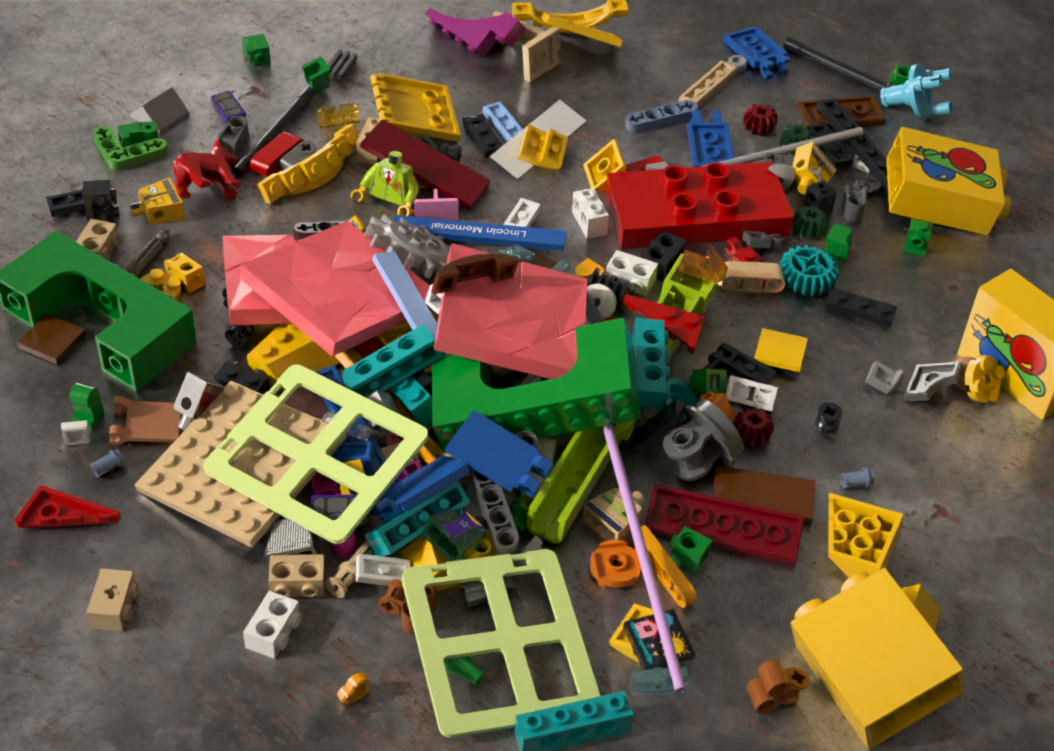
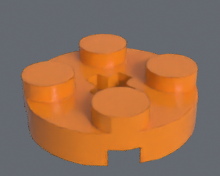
(612, 576)

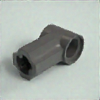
(474, 591)

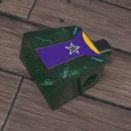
(455, 533)

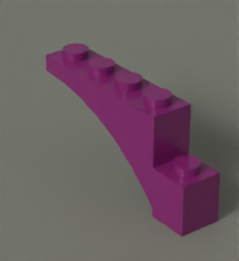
(479, 33)

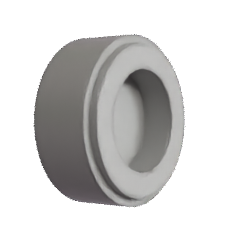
(739, 62)

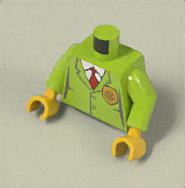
(390, 182)

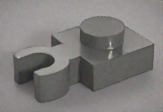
(761, 240)

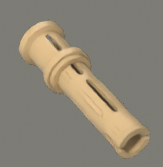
(342, 573)

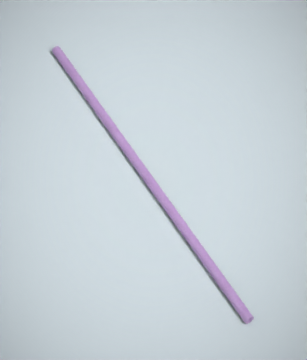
(647, 570)

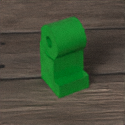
(137, 132)
(86, 404)

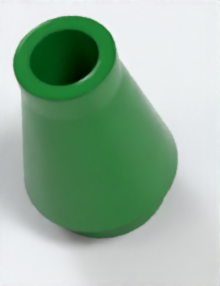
(464, 668)

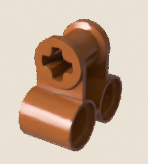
(397, 599)
(776, 686)

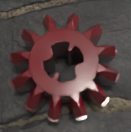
(760, 119)
(754, 426)

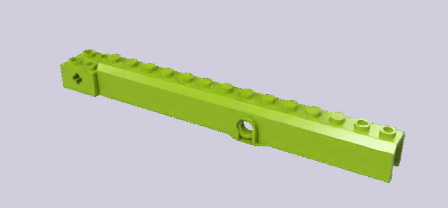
(588, 452)

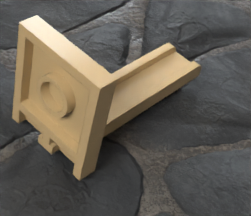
(539, 50)

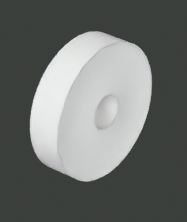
(607, 298)

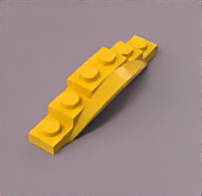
(591, 18)
(314, 170)

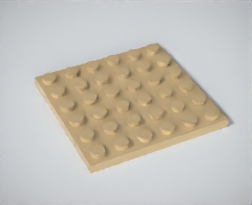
(183, 485)

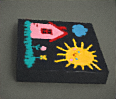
(647, 644)

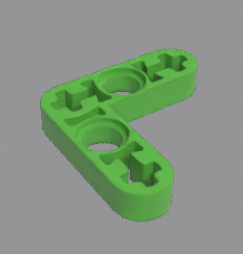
(123, 157)

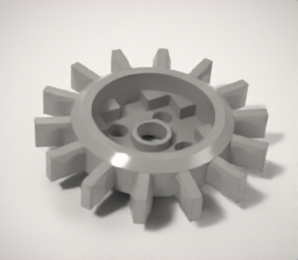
(412, 244)

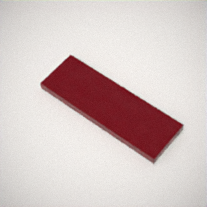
(428, 164)
(727, 523)

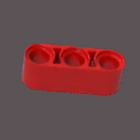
(268, 158)

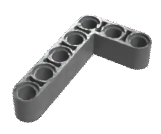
(498, 510)

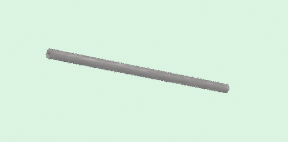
(793, 147)

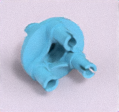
(918, 92)

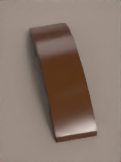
(495, 266)

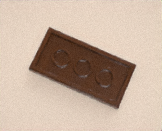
(862, 109)
(766, 490)

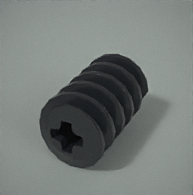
(618, 288)

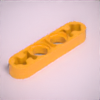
(668, 571)

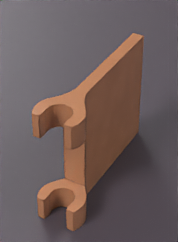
(144, 421)

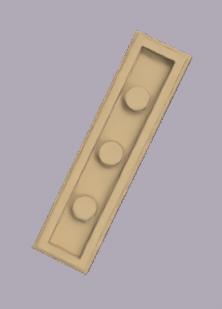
(710, 83)

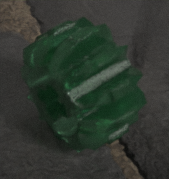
(795, 134)
(810, 222)

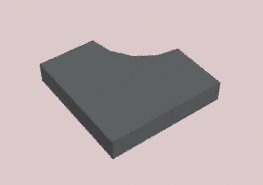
(931, 378)

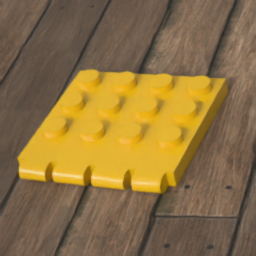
(416, 106)

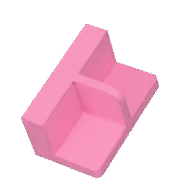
(437, 208)

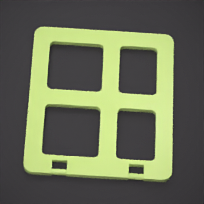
(314, 455)
(506, 639)

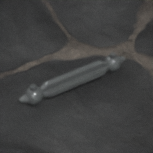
(148, 252)

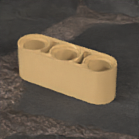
(753, 277)

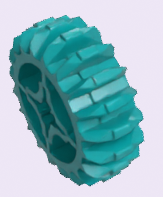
(809, 270)

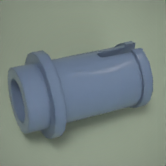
(107, 463)
(858, 478)

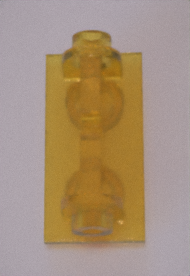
(330, 117)

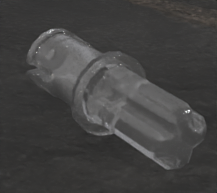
(358, 430)

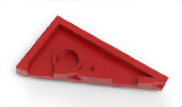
(679, 323)
(55, 508)

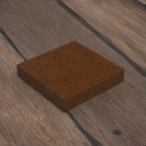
(51, 338)

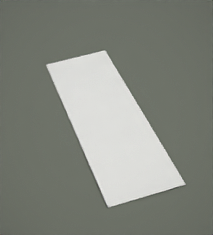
(557, 117)

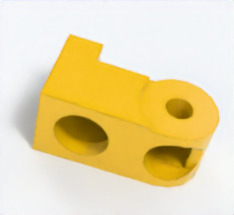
(186, 270)

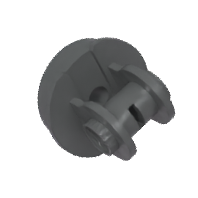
(703, 440)

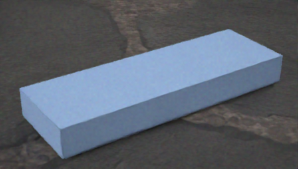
(502, 120)

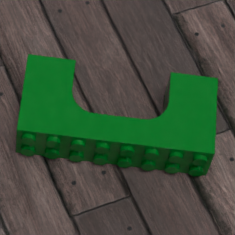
(147, 326)
(592, 394)

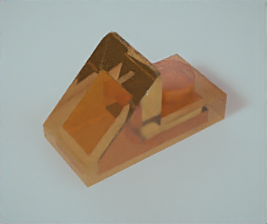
(705, 267)

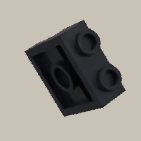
(236, 372)

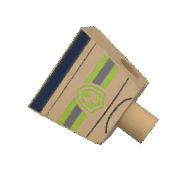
(608, 515)

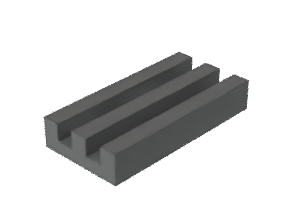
(337, 62)

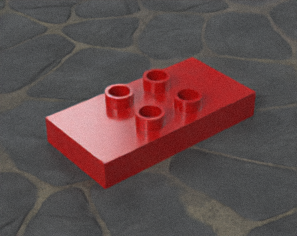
(697, 203)

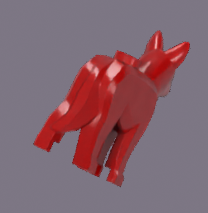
(205, 169)

